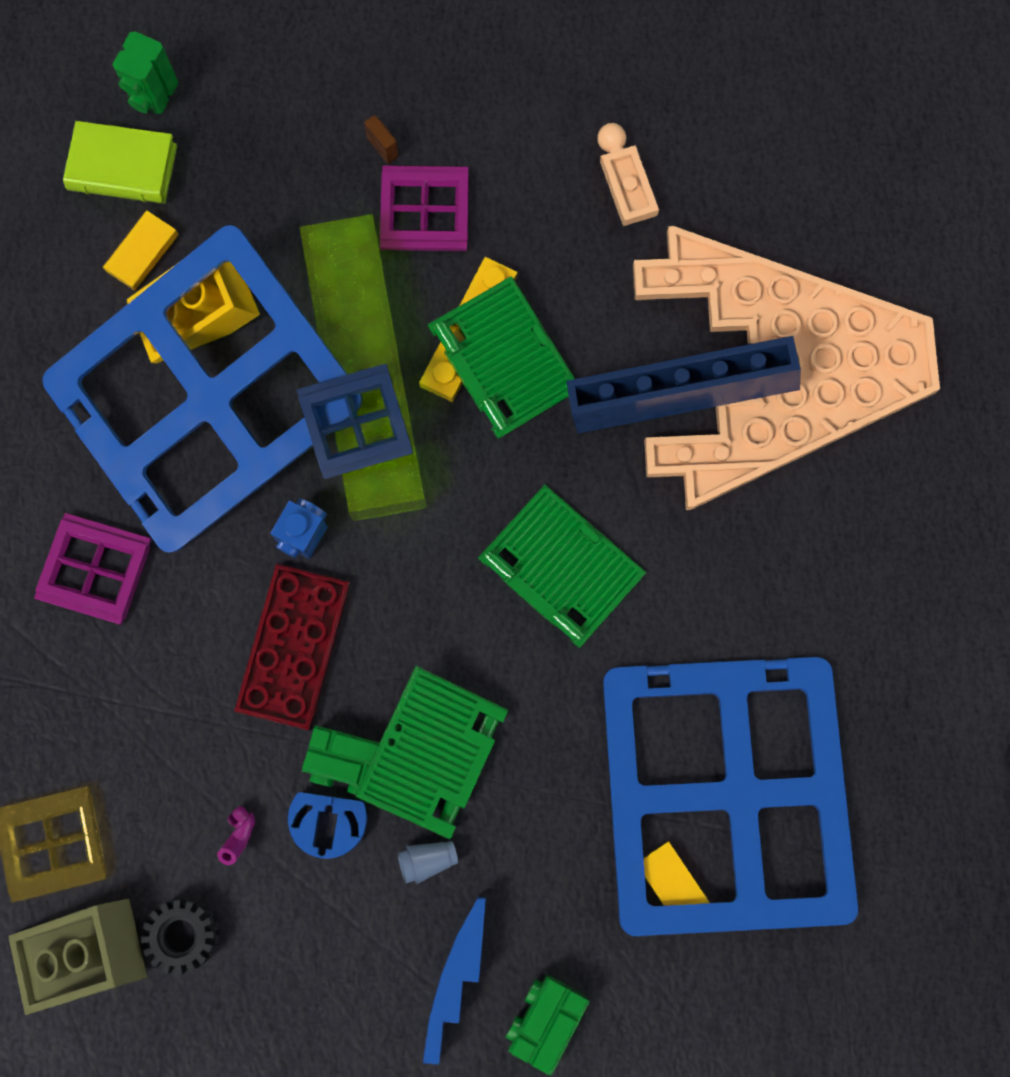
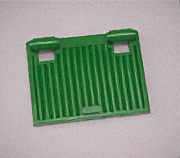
(504, 356)
(562, 565)
(432, 752)

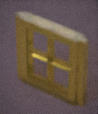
(57, 878)

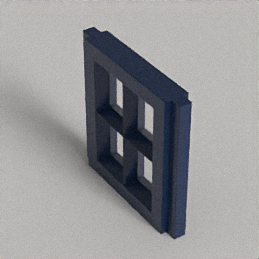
(345, 388)

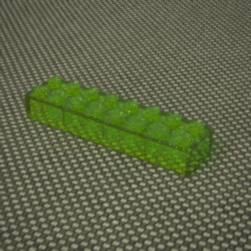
(359, 331)

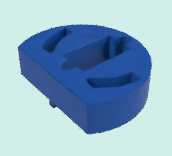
(306, 834)

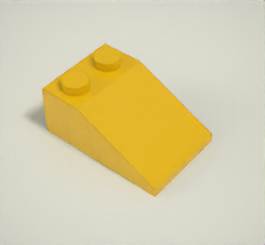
(209, 310)

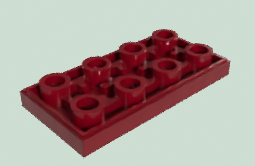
(292, 647)

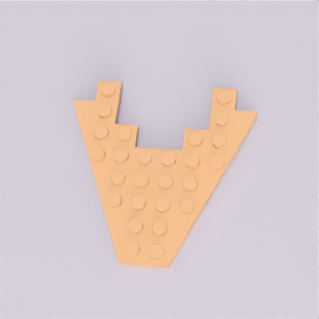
(853, 353)

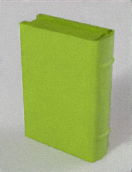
(120, 162)

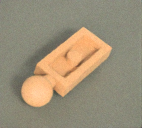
(626, 176)

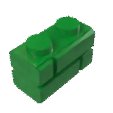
(145, 73)
(338, 758)
(547, 1024)

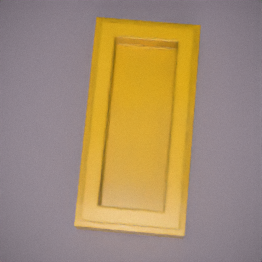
(140, 250)
(671, 878)

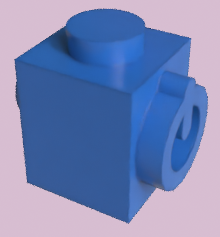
(299, 528)

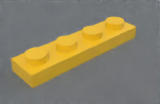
(440, 375)

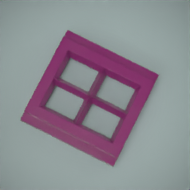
(424, 239)
(104, 537)

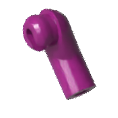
(238, 840)

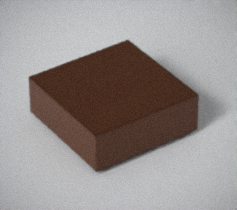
(381, 139)

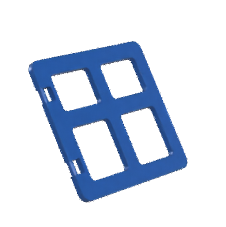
(207, 397)
(737, 794)

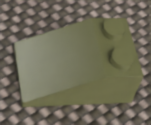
(77, 956)

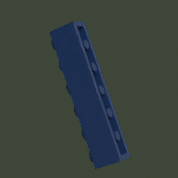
(684, 384)

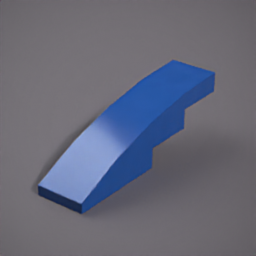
(461, 966)

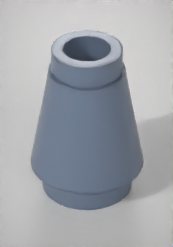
(426, 860)

